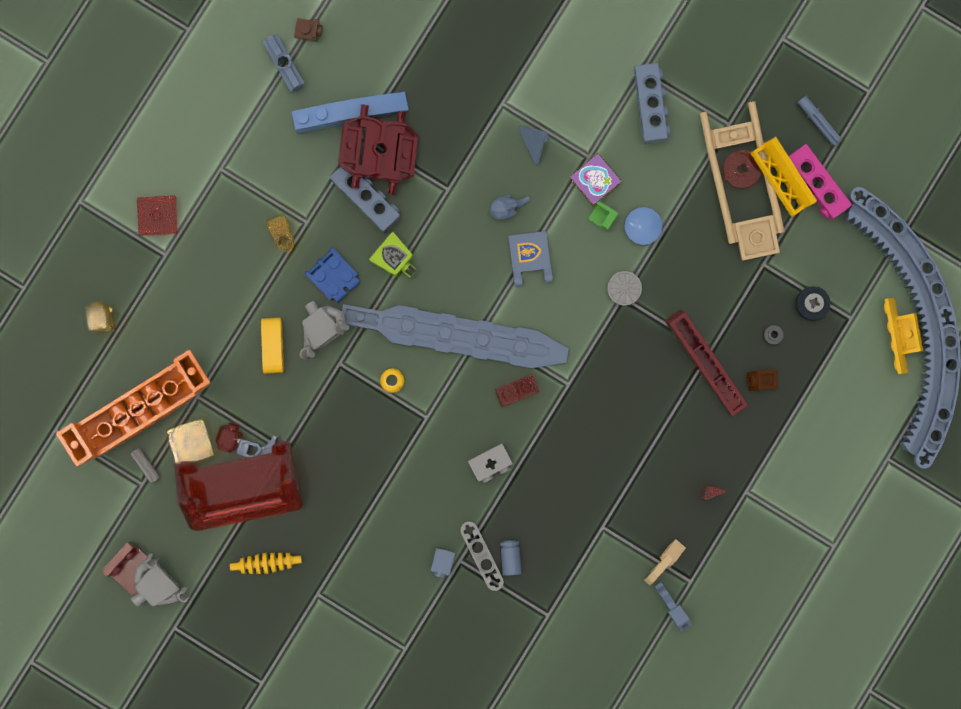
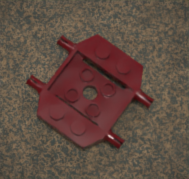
(393, 165)

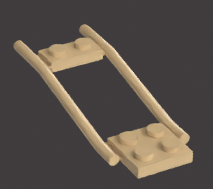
(754, 236)

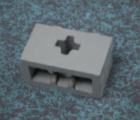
(499, 455)

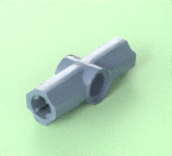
(289, 73)

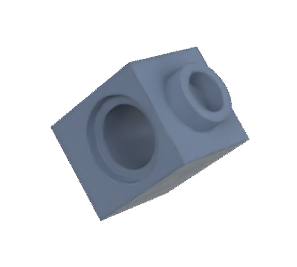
(442, 562)

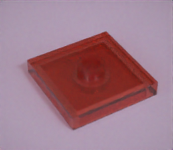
(157, 215)

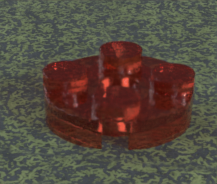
(733, 176)

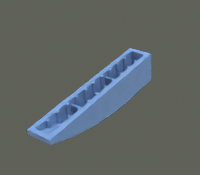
(343, 111)

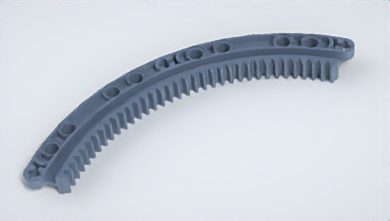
(940, 383)

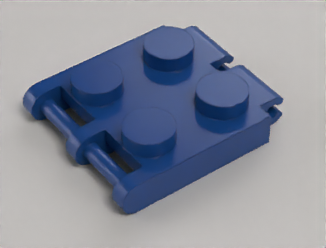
(333, 276)

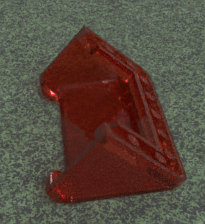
(238, 489)

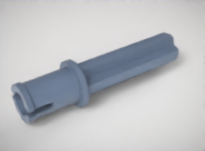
(819, 120)

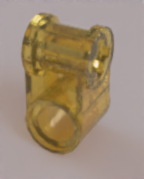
(280, 230)

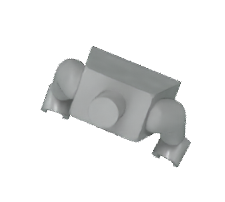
(321, 328)
(156, 585)

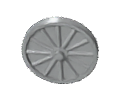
(624, 288)

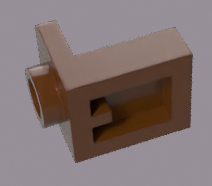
(308, 29)
(762, 380)

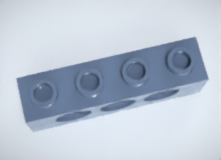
(652, 73)
(382, 221)

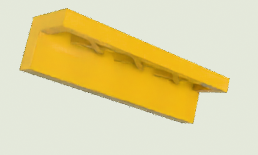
(786, 174)

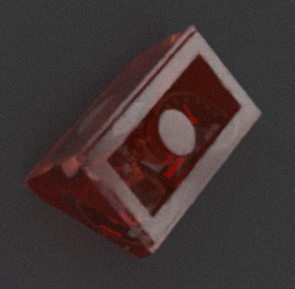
(710, 492)

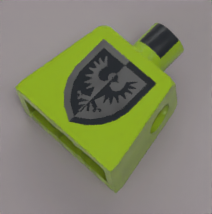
(393, 257)

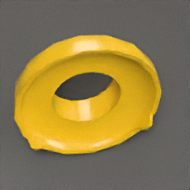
(400, 380)

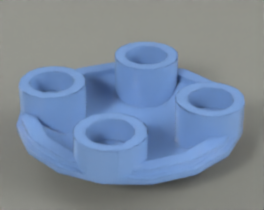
(643, 226)

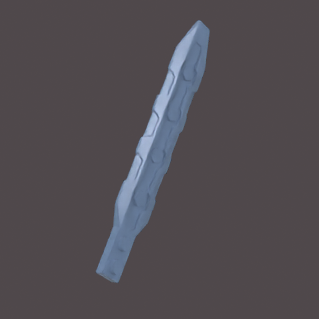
(459, 335)

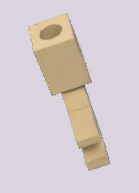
(667, 558)

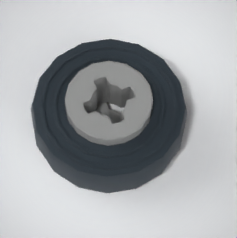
(807, 306)

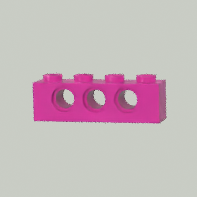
(828, 186)

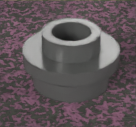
(767, 334)

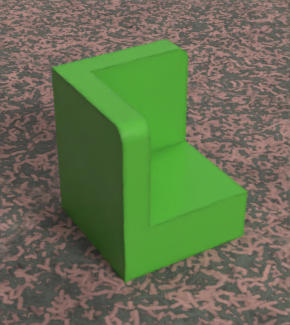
(603, 216)

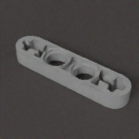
(479, 557)

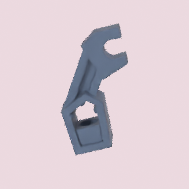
(244, 446)
(675, 611)

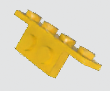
(904, 334)

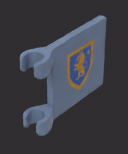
(528, 254)

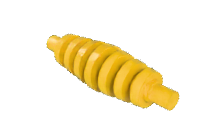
(265, 563)

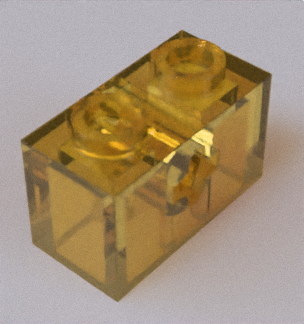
(100, 317)

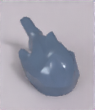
(504, 206)

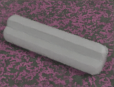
(145, 465)

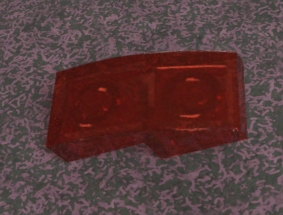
(516, 390)

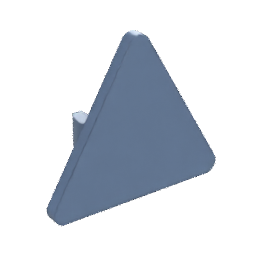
(534, 141)

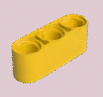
(272, 345)

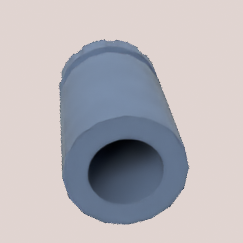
(510, 557)

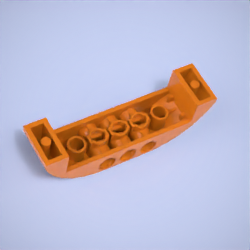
(134, 410)

